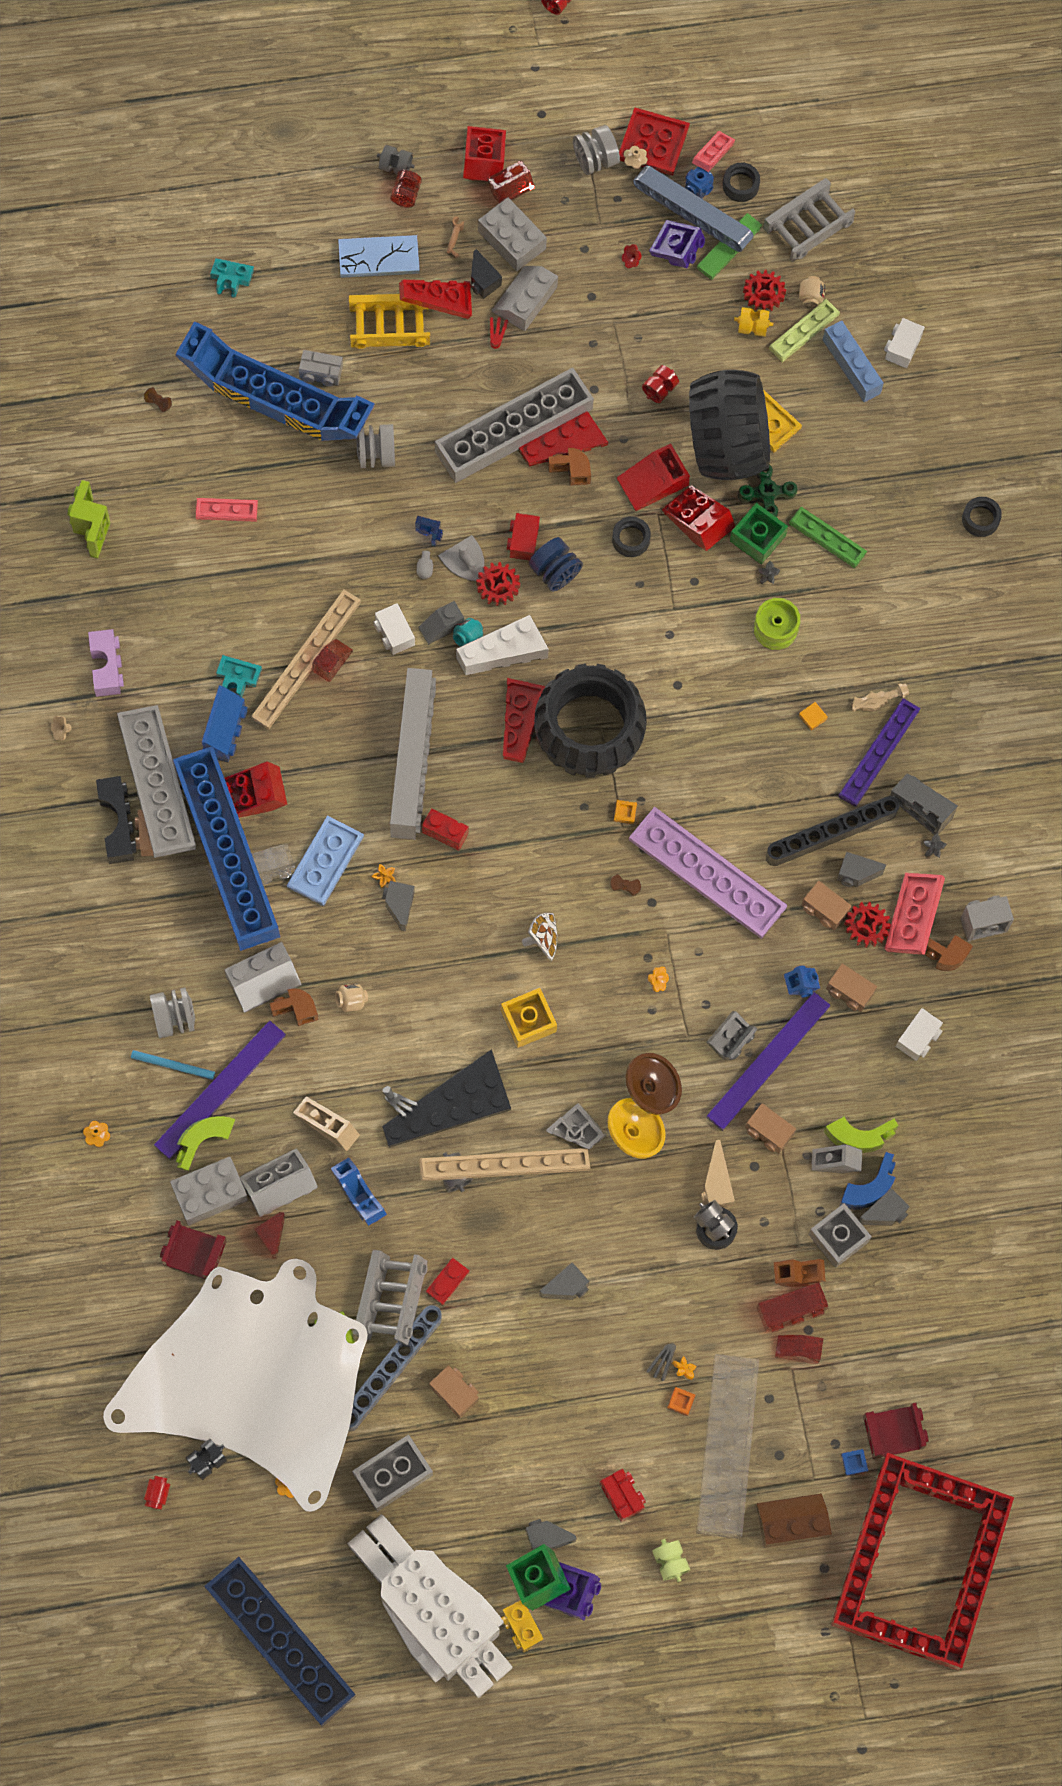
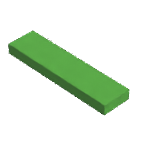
(723, 254)
(827, 537)

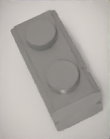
(320, 368)

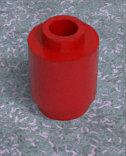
(157, 1492)

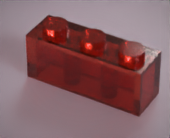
(792, 1307)

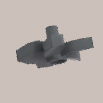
(768, 573)
(934, 846)

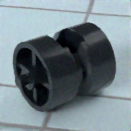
(206, 1459)

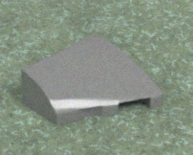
(578, 1128)

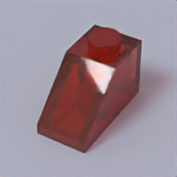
(331, 659)
(799, 1348)

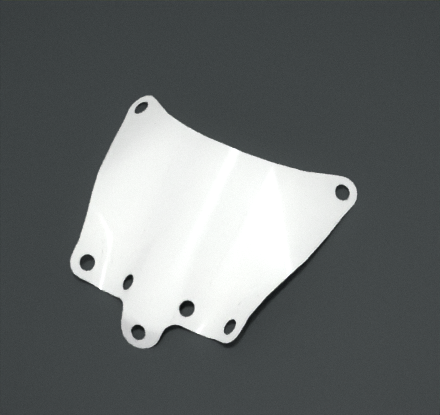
(253, 1378)

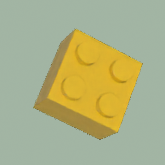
(528, 1017)

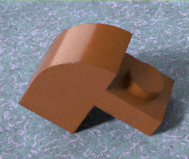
(575, 462)
(950, 957)
(298, 1002)
(799, 1274)

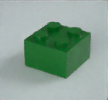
(758, 533)
(538, 1577)

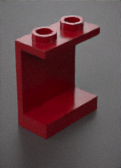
(192, 1250)
(895, 1431)

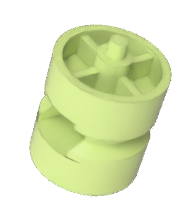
(670, 1557)

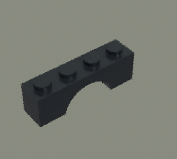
(118, 843)

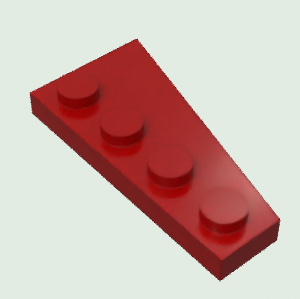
(440, 296)
(576, 433)
(519, 718)

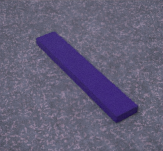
(879, 752)

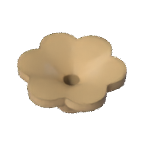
(635, 157)
(60, 728)

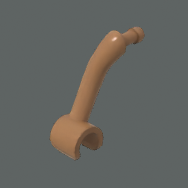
(456, 228)

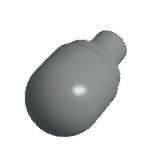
(425, 566)

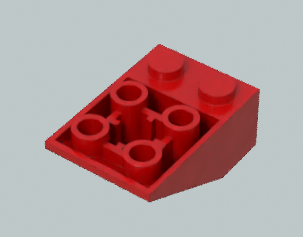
(654, 477)
(700, 517)
(257, 789)

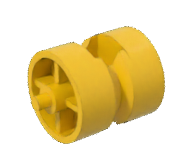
(753, 321)

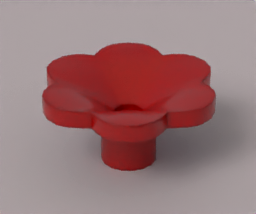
(631, 256)

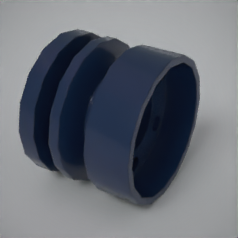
(555, 564)

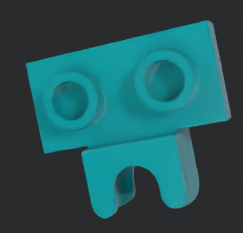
(230, 275)
(238, 674)

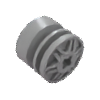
(596, 149)
(376, 446)
(172, 1012)

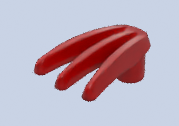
(496, 339)

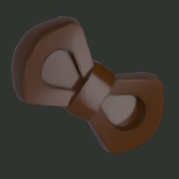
(163, 403)
(618, 883)

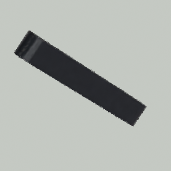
(826, 838)

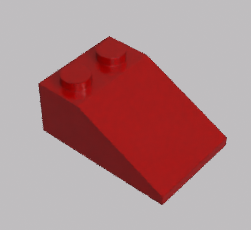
(483, 152)

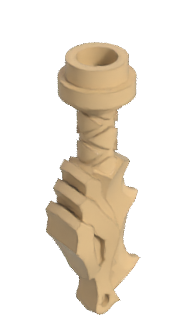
(875, 701)

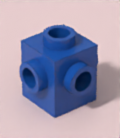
(699, 182)
(802, 981)

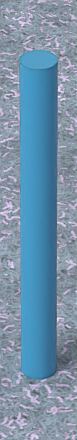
(173, 1064)

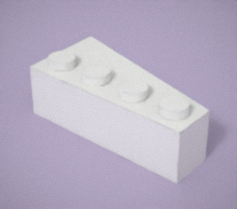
(503, 647)

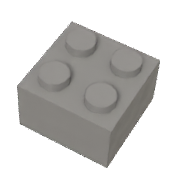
(986, 918)
(839, 1235)

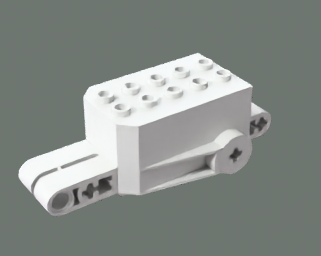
(433, 1609)

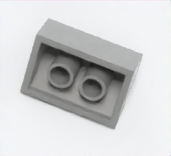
(526, 296)
(262, 977)
(278, 1182)

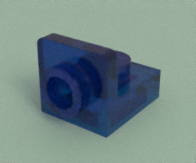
(429, 527)

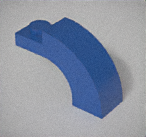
(358, 1192)
(867, 1195)

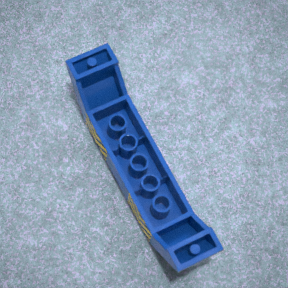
(271, 390)

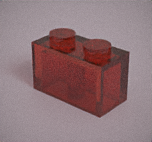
(511, 182)

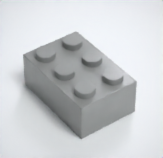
(512, 234)
(209, 1191)
(392, 1473)

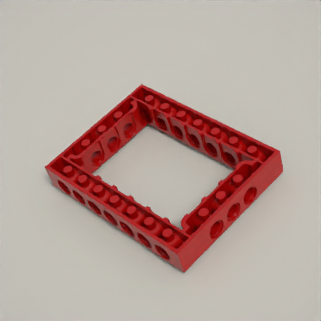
(951, 1489)

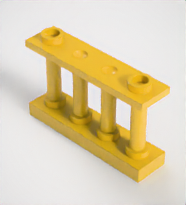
(379, 304)

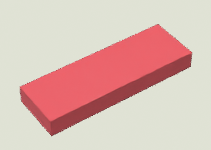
(713, 151)
(226, 509)

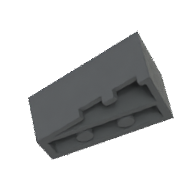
(924, 804)

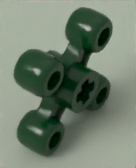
(767, 485)

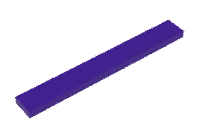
(768, 1061)
(222, 1086)

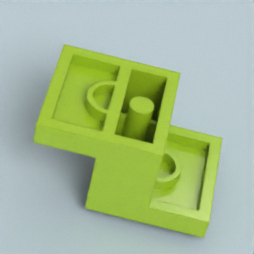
(89, 518)

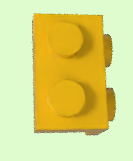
(522, 1625)

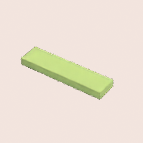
(804, 330)

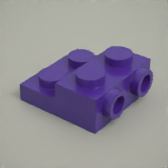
(678, 243)
(578, 1599)

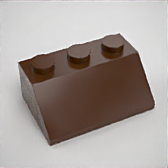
(793, 1520)

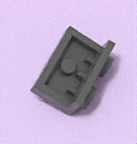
(731, 1036)

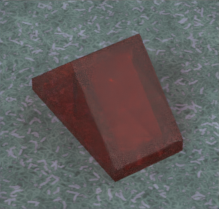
(271, 1232)

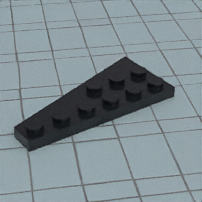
(463, 1099)

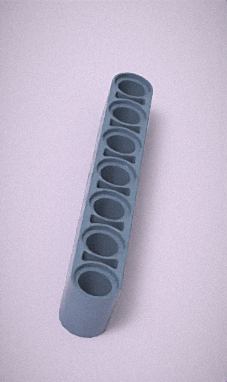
(693, 208)
(397, 1359)

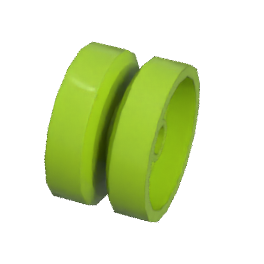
(777, 623)

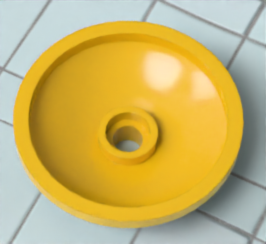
(635, 1130)

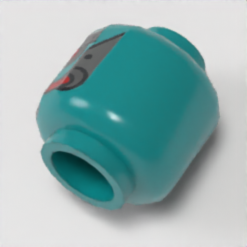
(467, 631)

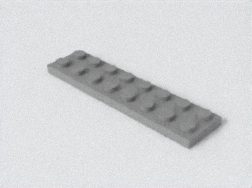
(156, 781)

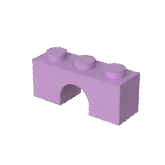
(104, 645)

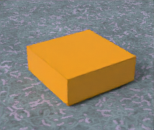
(813, 716)
(625, 812)

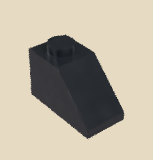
(484, 276)

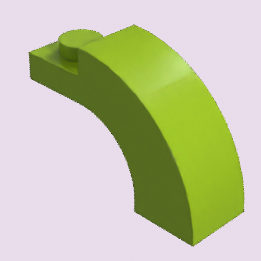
(198, 1132)
(843, 1133)

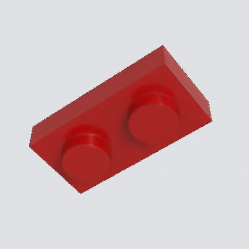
(447, 1281)

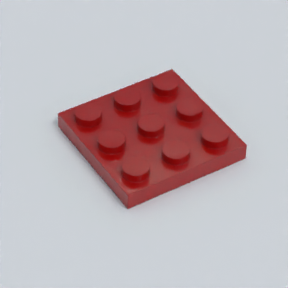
(659, 136)

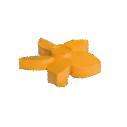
(384, 875)
(684, 1368)

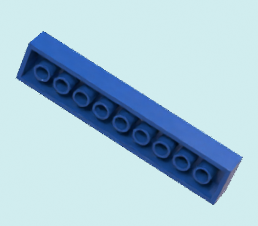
(226, 848)

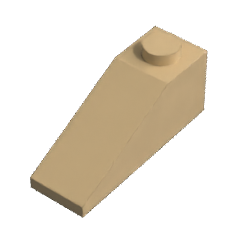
(327, 1123)
(717, 1182)

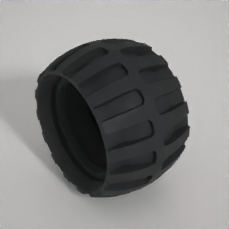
(729, 424)
(604, 684)

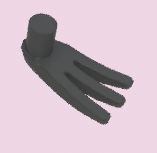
(394, 1098)
(666, 1355)

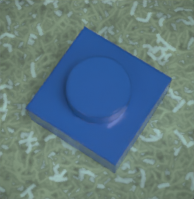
(854, 1462)

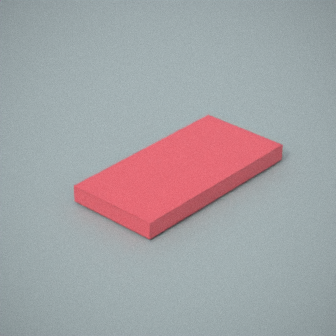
(914, 913)

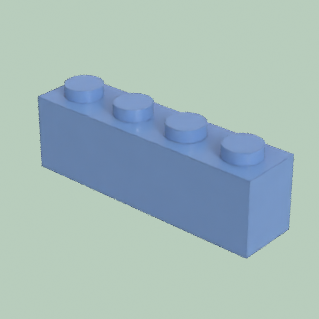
(852, 361)

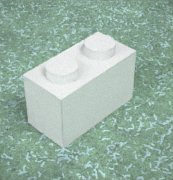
(904, 343)
(394, 629)
(919, 1034)

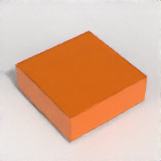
(681, 1401)

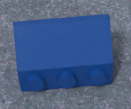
(224, 723)

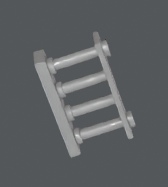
(806, 202)
(372, 1291)

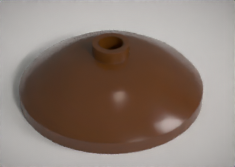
(659, 1078)

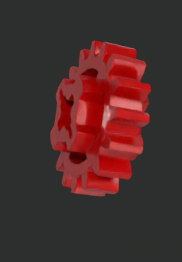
(764, 288)
(494, 576)
(859, 928)

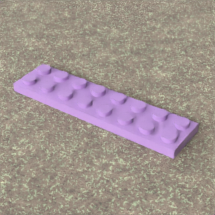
(708, 872)

